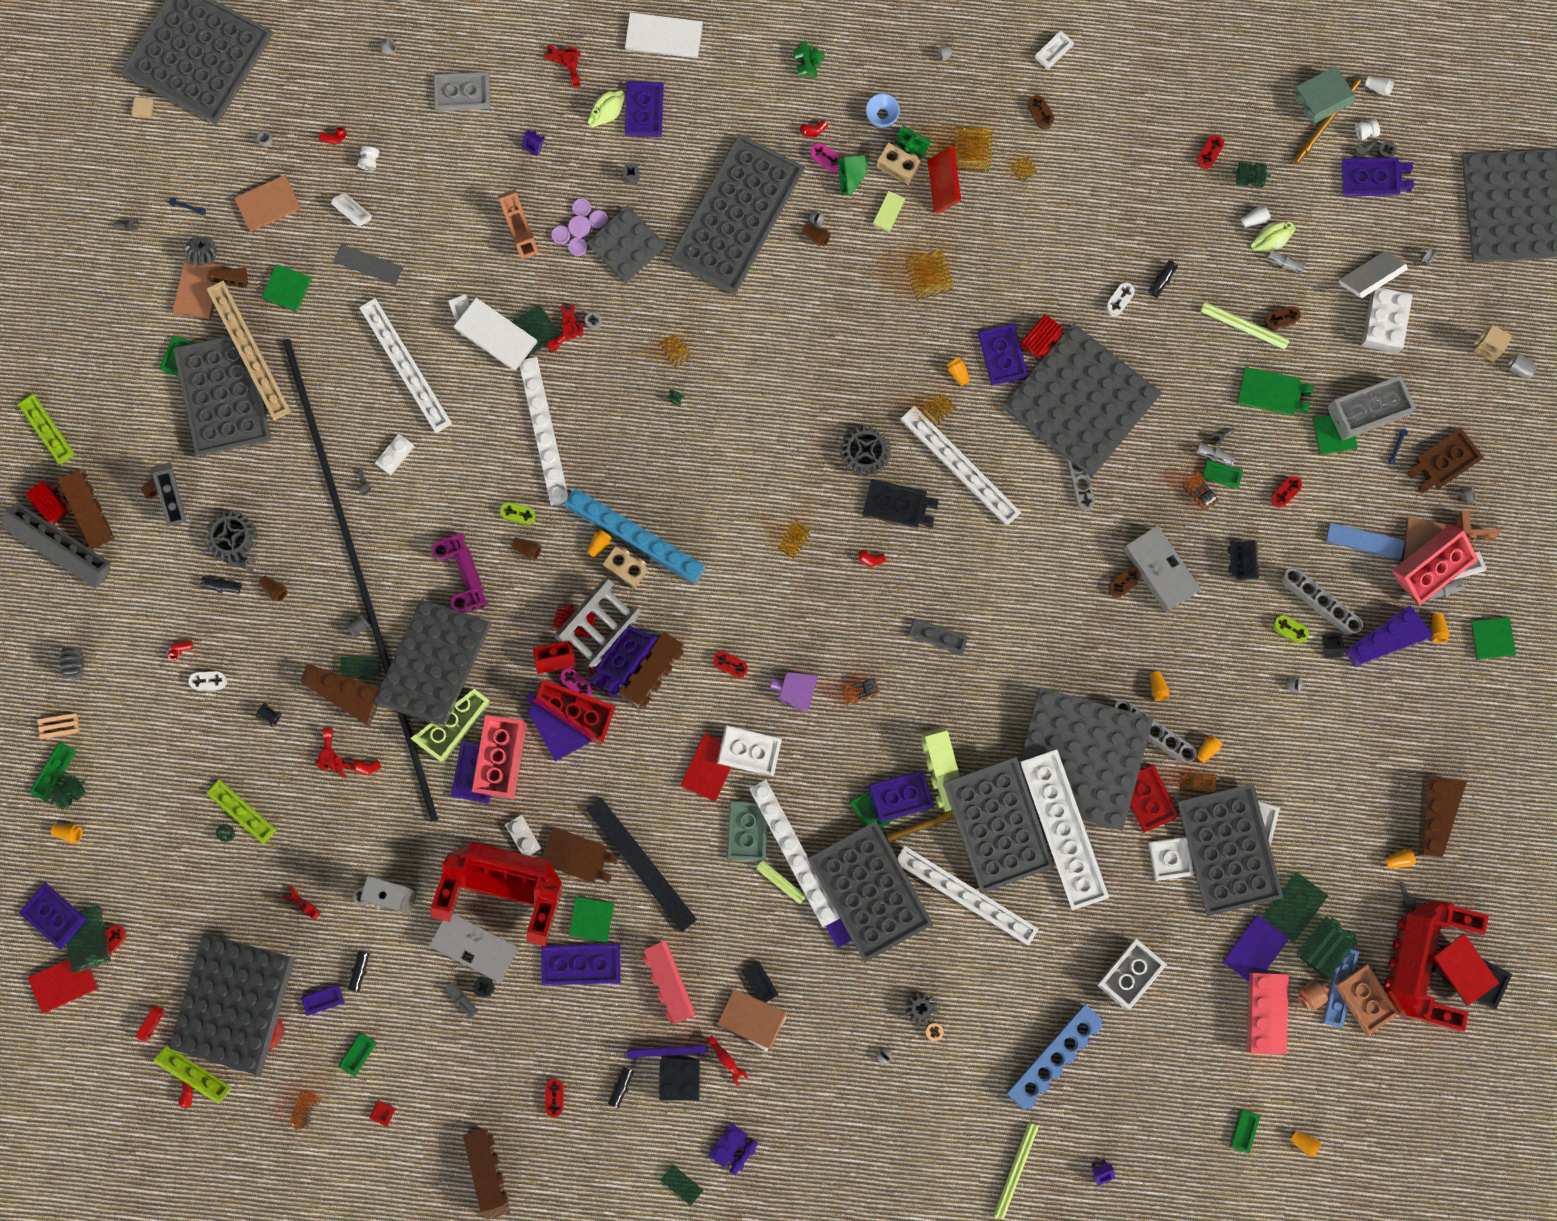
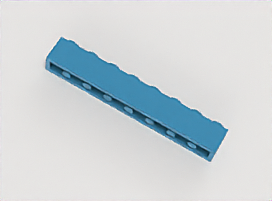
(635, 536)

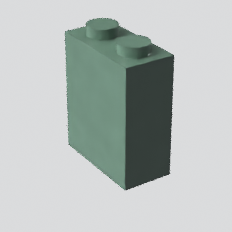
(1324, 95)

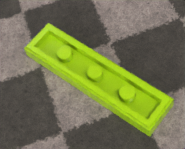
(46, 429)
(241, 811)
(192, 1074)

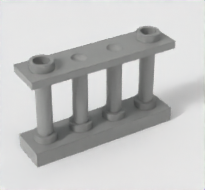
(579, 619)

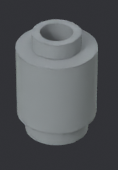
(1522, 366)

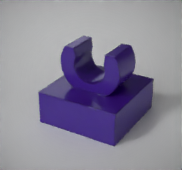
(532, 142)
(1104, 1173)

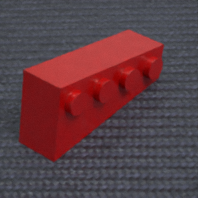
(577, 710)

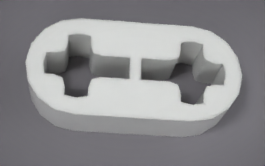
(1117, 297)
(207, 685)

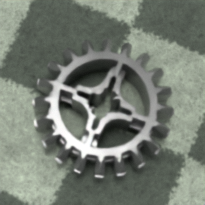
(860, 445)
(223, 537)

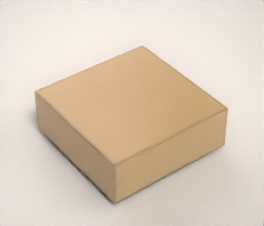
(142, 107)

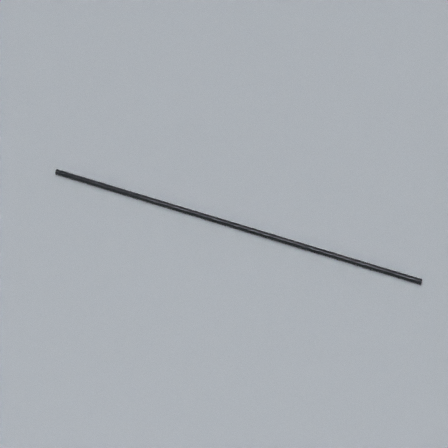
(357, 570)

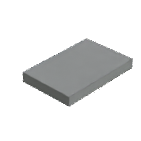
(462, 91)

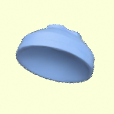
(882, 102)

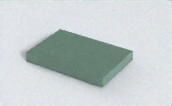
(746, 832)

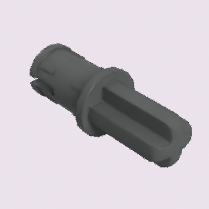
(461, 999)

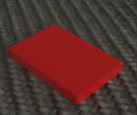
(944, 180)
(704, 774)
(1151, 800)
(1465, 969)
(60, 986)

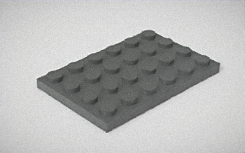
(220, 397)
(432, 663)
(998, 824)
(1230, 850)
(870, 891)

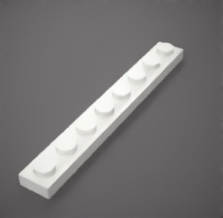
(405, 365)
(544, 431)
(960, 466)
(794, 853)
(967, 896)

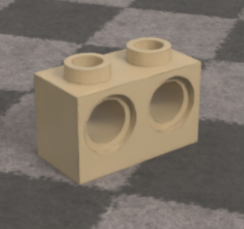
(895, 167)
(1492, 343)
(622, 571)

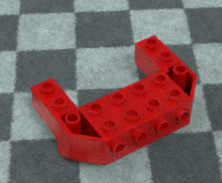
(504, 876)
(1414, 961)

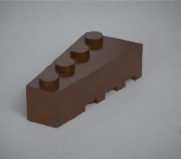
(652, 671)
(346, 693)
(1437, 814)

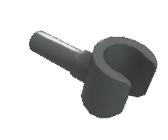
(1361, 151)
(128, 225)
(1222, 436)
(364, 487)
(243, 563)
(1408, 903)

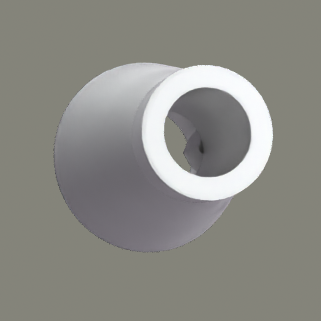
(1380, 85)
(1256, 216)

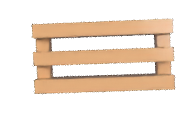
(42, 728)

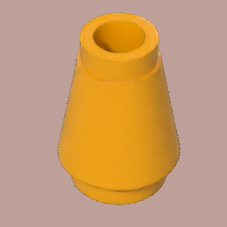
(958, 371)
(598, 543)
(1439, 628)
(1159, 687)
(1208, 748)
(67, 832)
(1400, 859)
(1306, 1143)

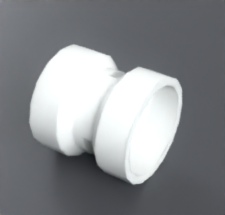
(1367, 129)
(368, 158)

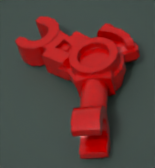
(568, 59)
(568, 331)
(328, 756)
(304, 905)
(726, 1060)

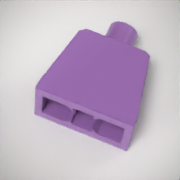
(796, 690)

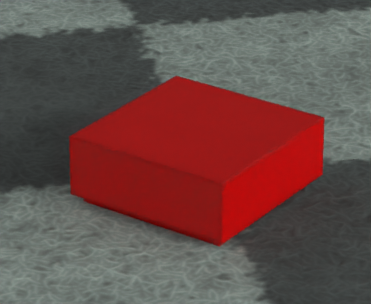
(382, 1113)

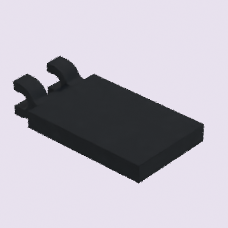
(898, 504)
(1492, 997)

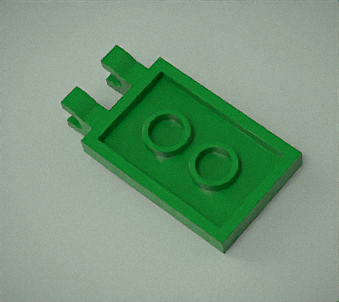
(1273, 392)

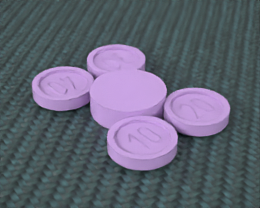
(579, 227)

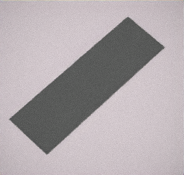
(368, 264)

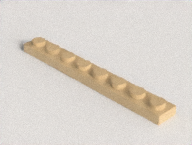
(248, 350)

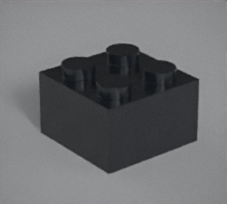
(679, 1080)

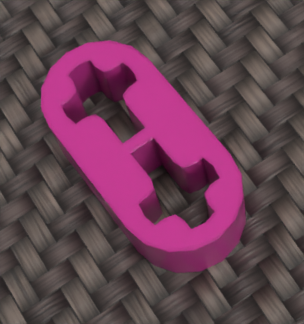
(824, 161)
(579, 680)

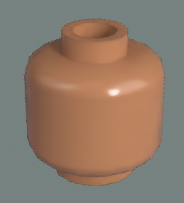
(1313, 995)

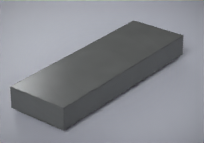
(938, 636)

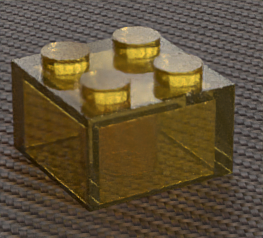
(973, 148)
(929, 274)

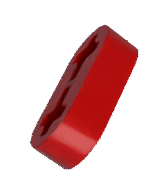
(1213, 153)
(1283, 488)
(732, 660)
(113, 945)
(150, 1023)
(549, 1097)

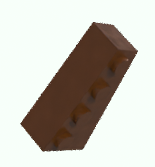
(86, 509)
(485, 1173)

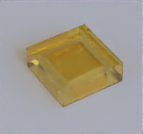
(1023, 169)

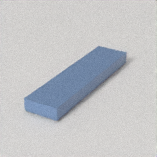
(1365, 541)
(1336, 1006)

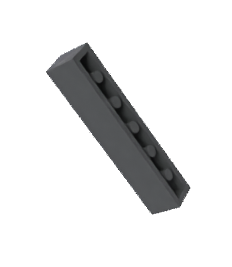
(55, 545)

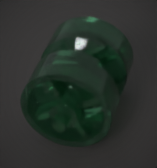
(1251, 174)
(64, 794)

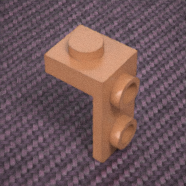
(1463, 522)

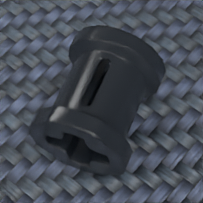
(268, 715)

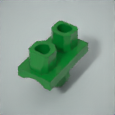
(810, 58)
(912, 141)

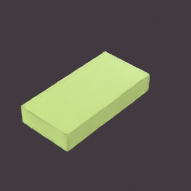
(889, 211)

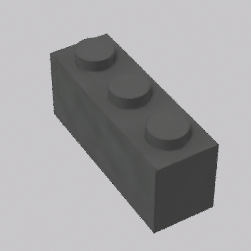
(169, 494)

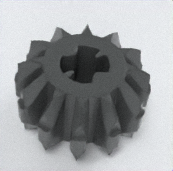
(200, 251)
(71, 662)
(917, 1002)

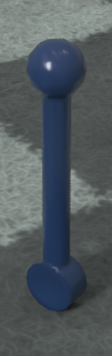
(173, 202)
(1403, 433)

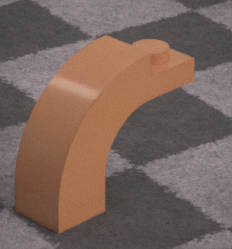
(518, 224)

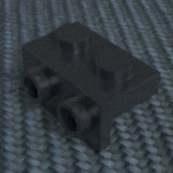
(1243, 560)

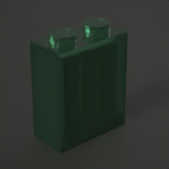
(1327, 947)

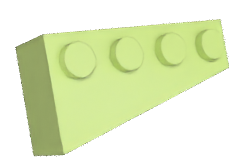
(441, 740)
(940, 761)

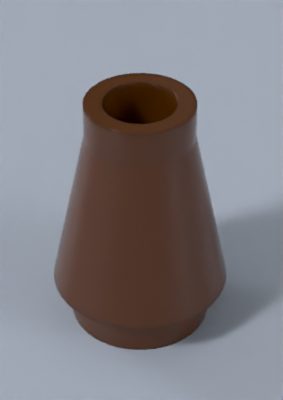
(817, 235)
(528, 548)
(273, 588)

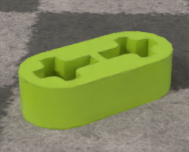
(516, 518)
(1293, 625)

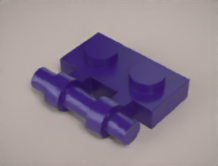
(727, 1146)

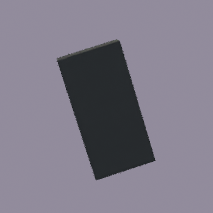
(760, 982)

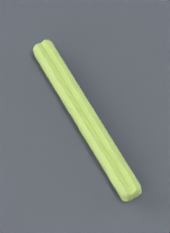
(1244, 325)
(1015, 1171)

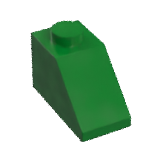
(851, 173)

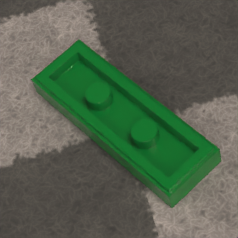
(53, 771)

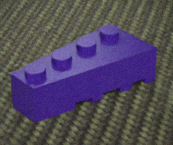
(1394, 635)

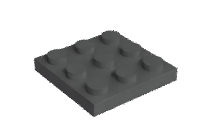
(626, 244)

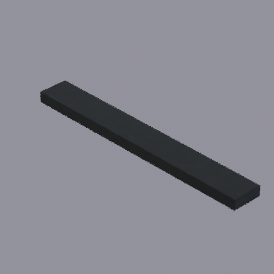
(641, 864)

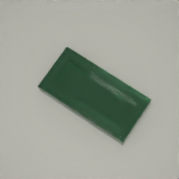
(360, 666)
(682, 1185)

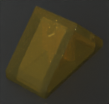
(675, 350)
(938, 410)
(794, 539)

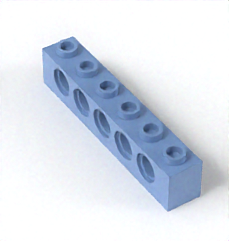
(1093, 1024)

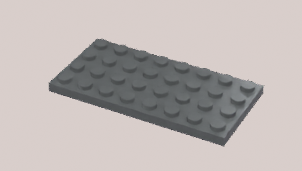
(737, 214)

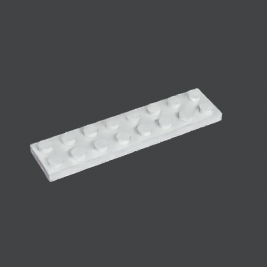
(1064, 829)

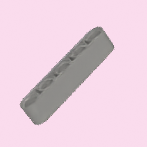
(1312, 600)
(1163, 734)

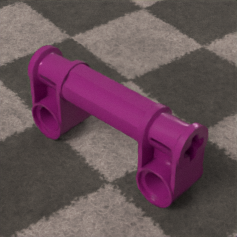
(467, 570)

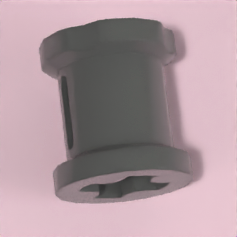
(631, 168)
(357, 625)

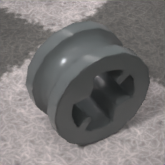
(1389, 145)

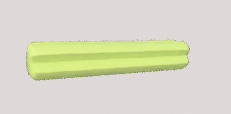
(781, 882)

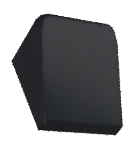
(1333, 645)

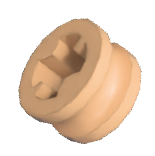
(940, 1030)

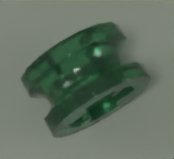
(675, 397)
(229, 837)

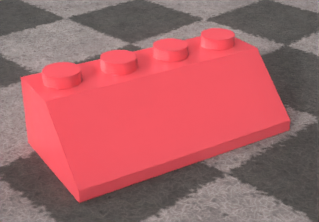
(1435, 564)
(499, 757)
(669, 982)
(1267, 1013)

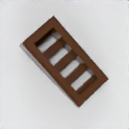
(233, 277)

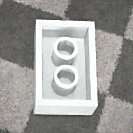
(1387, 320)
(1131, 974)

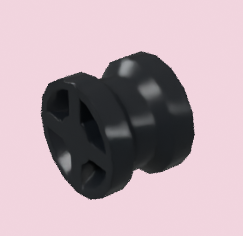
(489, 989)

